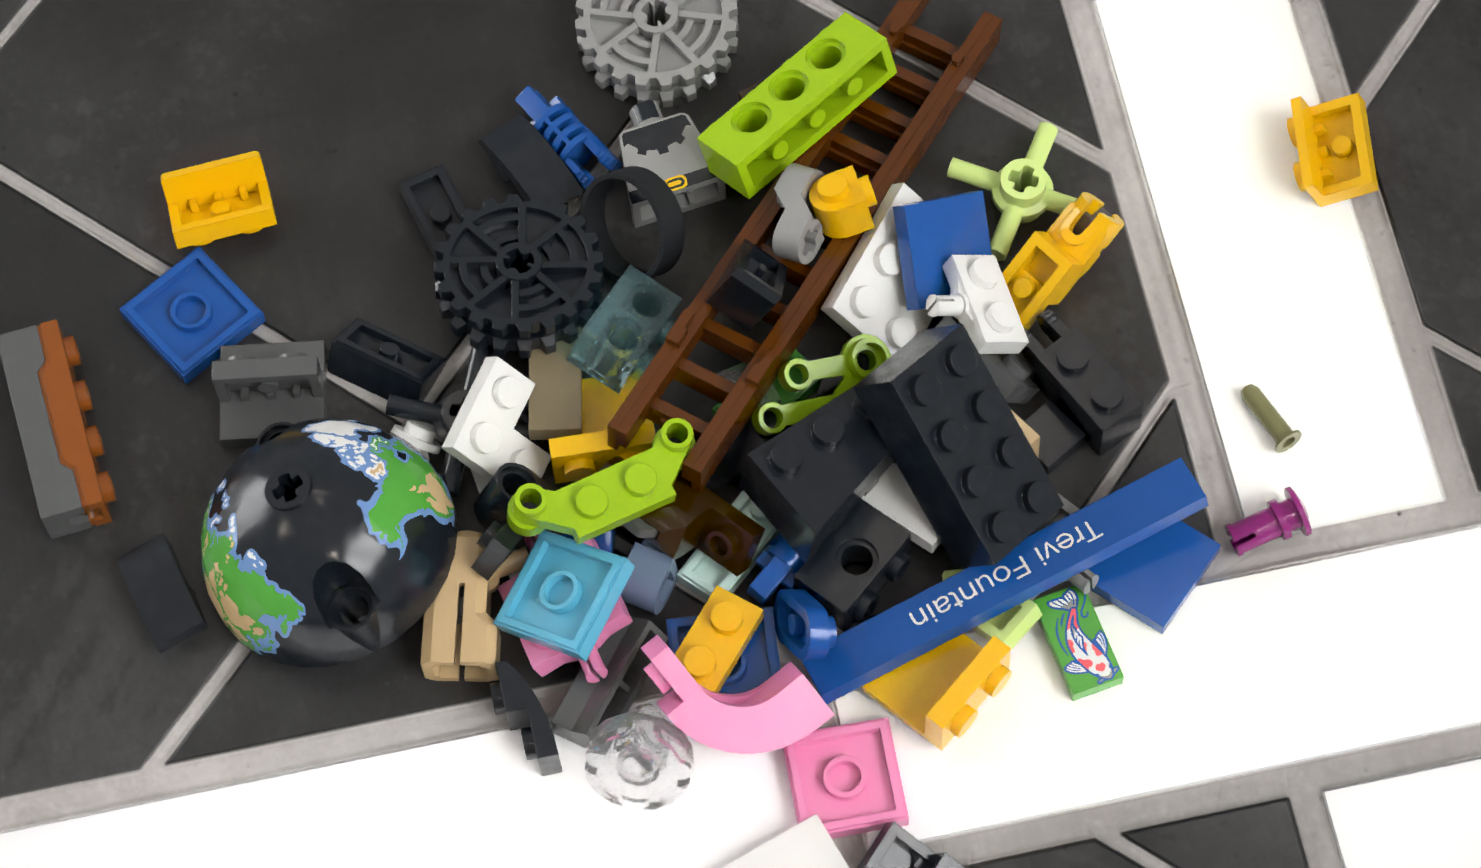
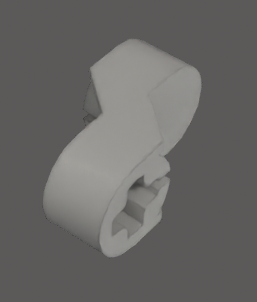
(797, 231)

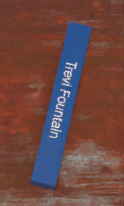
(1023, 573)

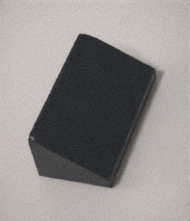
(383, 362)

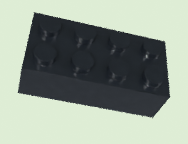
(958, 446)

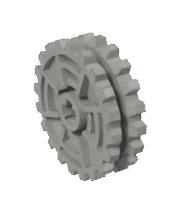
(658, 60)

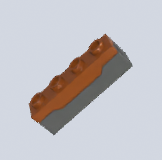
(55, 429)

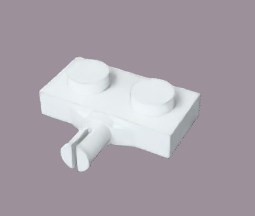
(981, 304)

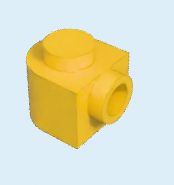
(843, 203)

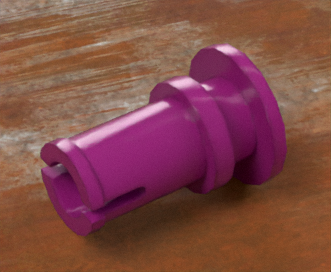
(1270, 523)

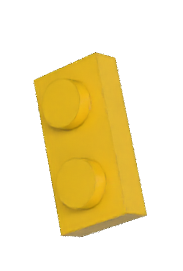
(718, 638)

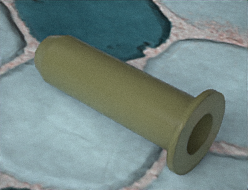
(1270, 418)

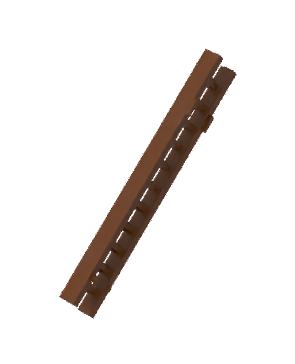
(815, 282)

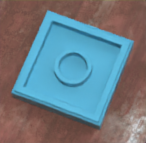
(564, 595)

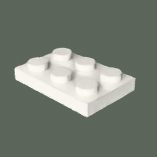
(871, 286)

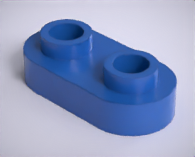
(803, 624)

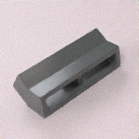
(592, 703)

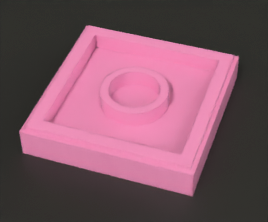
(847, 778)

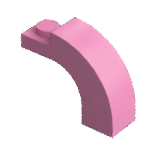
(741, 723)

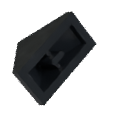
(749, 285)

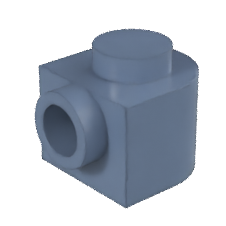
(651, 578)

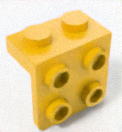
(586, 453)
(944, 687)

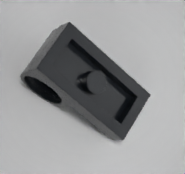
(491, 512)

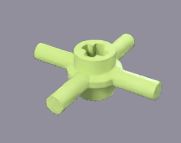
(1007, 184)

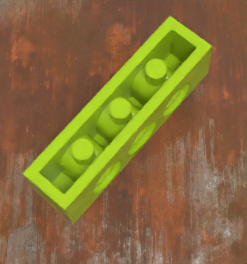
(797, 105)

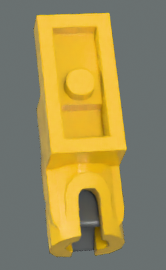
(1058, 258)

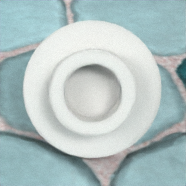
(419, 436)

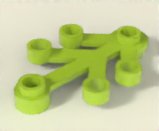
(830, 367)

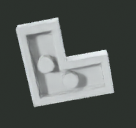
(485, 424)

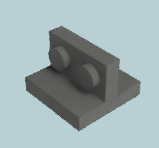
(267, 387)

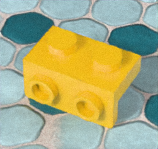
(1332, 149)
(218, 199)

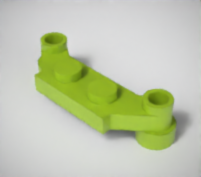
(608, 496)

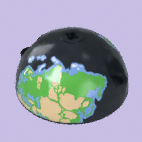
(320, 512)

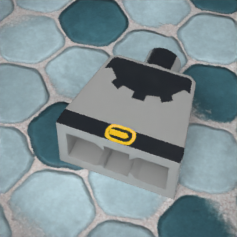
(673, 153)

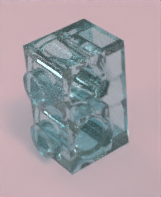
(625, 329)

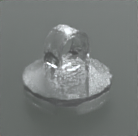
(639, 759)

